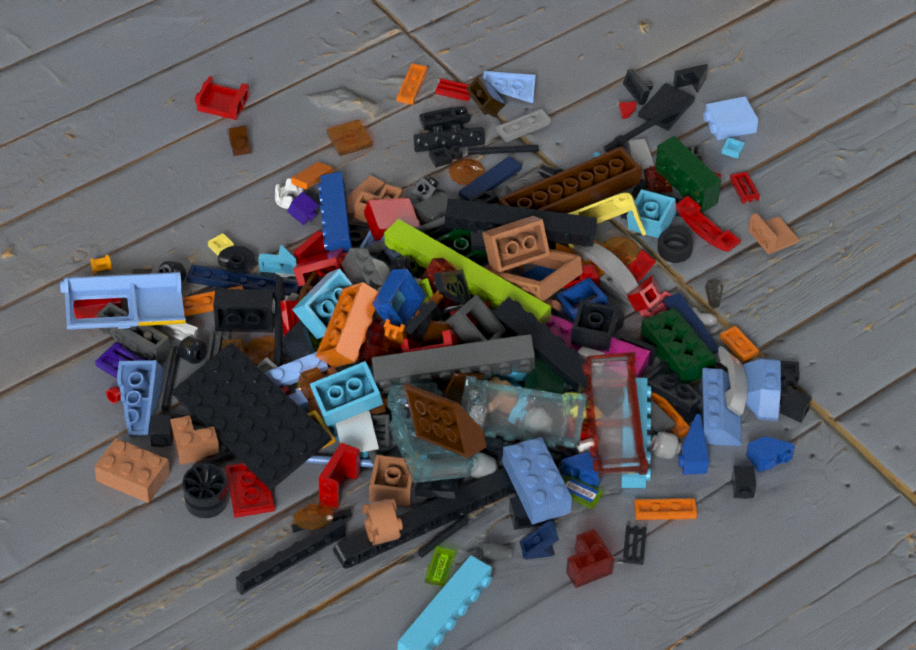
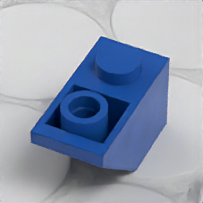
(769, 452)
(581, 468)

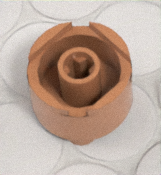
(381, 521)

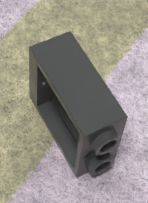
(481, 313)

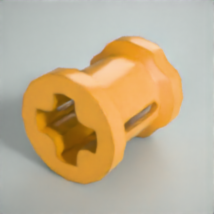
(100, 264)

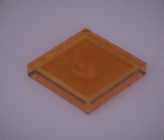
(349, 137)

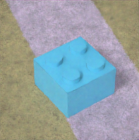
(655, 212)

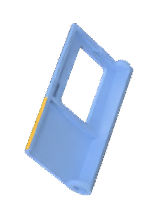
(151, 299)

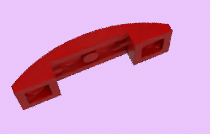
(706, 229)

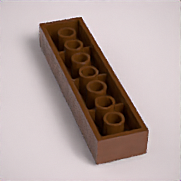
(579, 185)

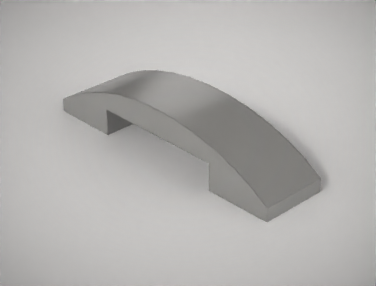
(609, 264)
(737, 395)

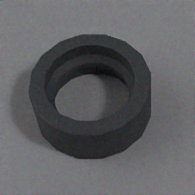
(678, 235)

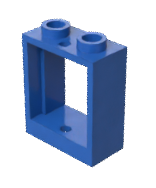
(582, 290)
(413, 294)

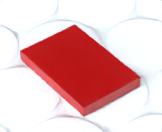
(247, 492)

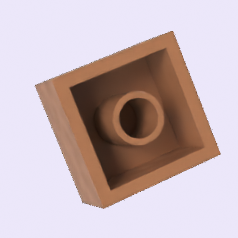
(391, 481)

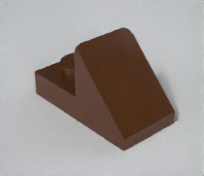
(239, 140)

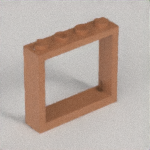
(567, 269)

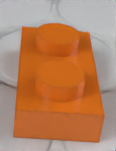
(739, 344)

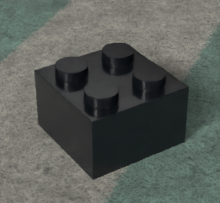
(594, 325)

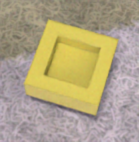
(219, 243)

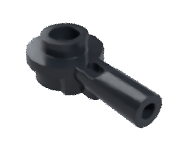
(564, 451)

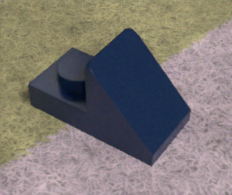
(540, 542)

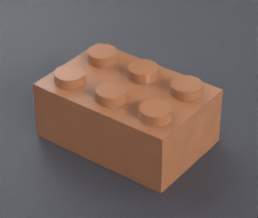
(516, 243)
(132, 470)

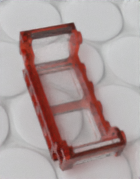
(614, 415)

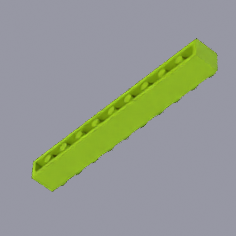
(480, 281)

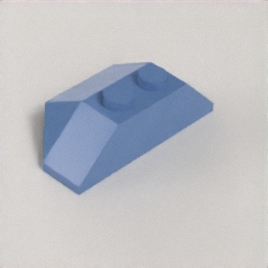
(764, 387)

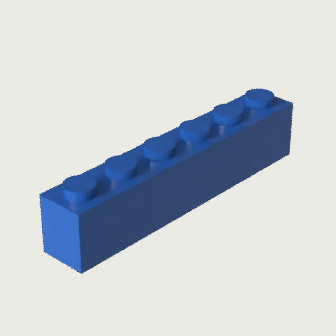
(334, 212)

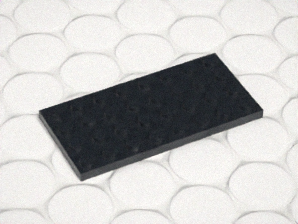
(251, 416)

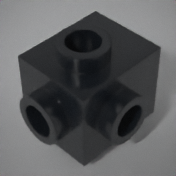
(426, 188)

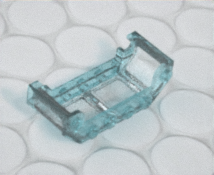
(525, 412)
(423, 459)

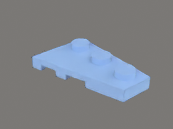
(512, 84)

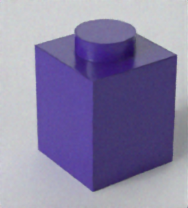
(303, 208)

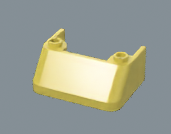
(611, 208)

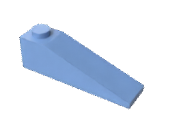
(140, 391)

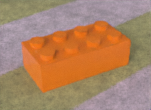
(348, 325)

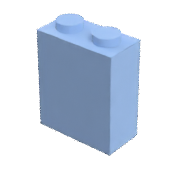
(730, 118)

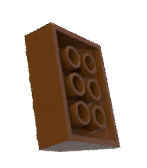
(444, 422)

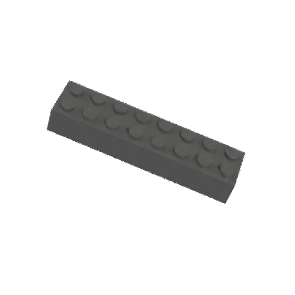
(439, 364)

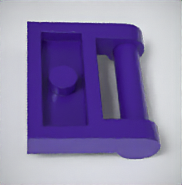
(110, 359)

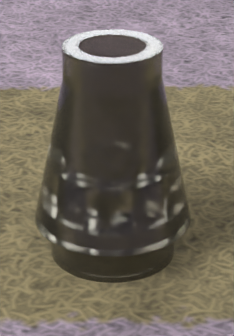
(714, 292)

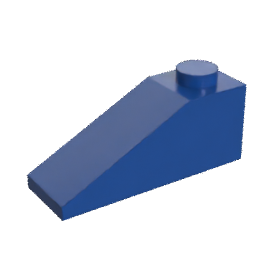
(694, 452)

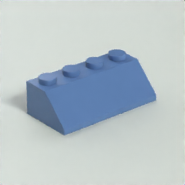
(718, 422)

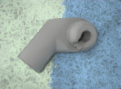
(706, 318)

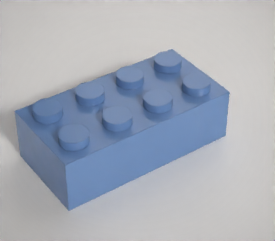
(537, 480)

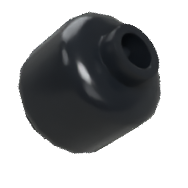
(405, 262)
(173, 266)
(192, 350)

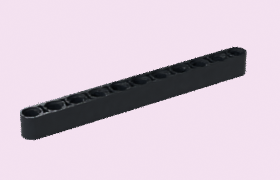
(429, 517)

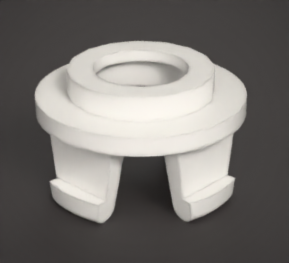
(284, 195)

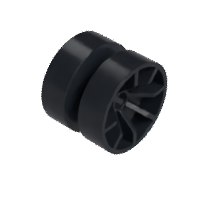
(205, 490)

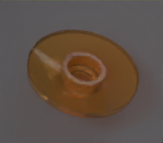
(465, 171)
(622, 248)
(313, 516)

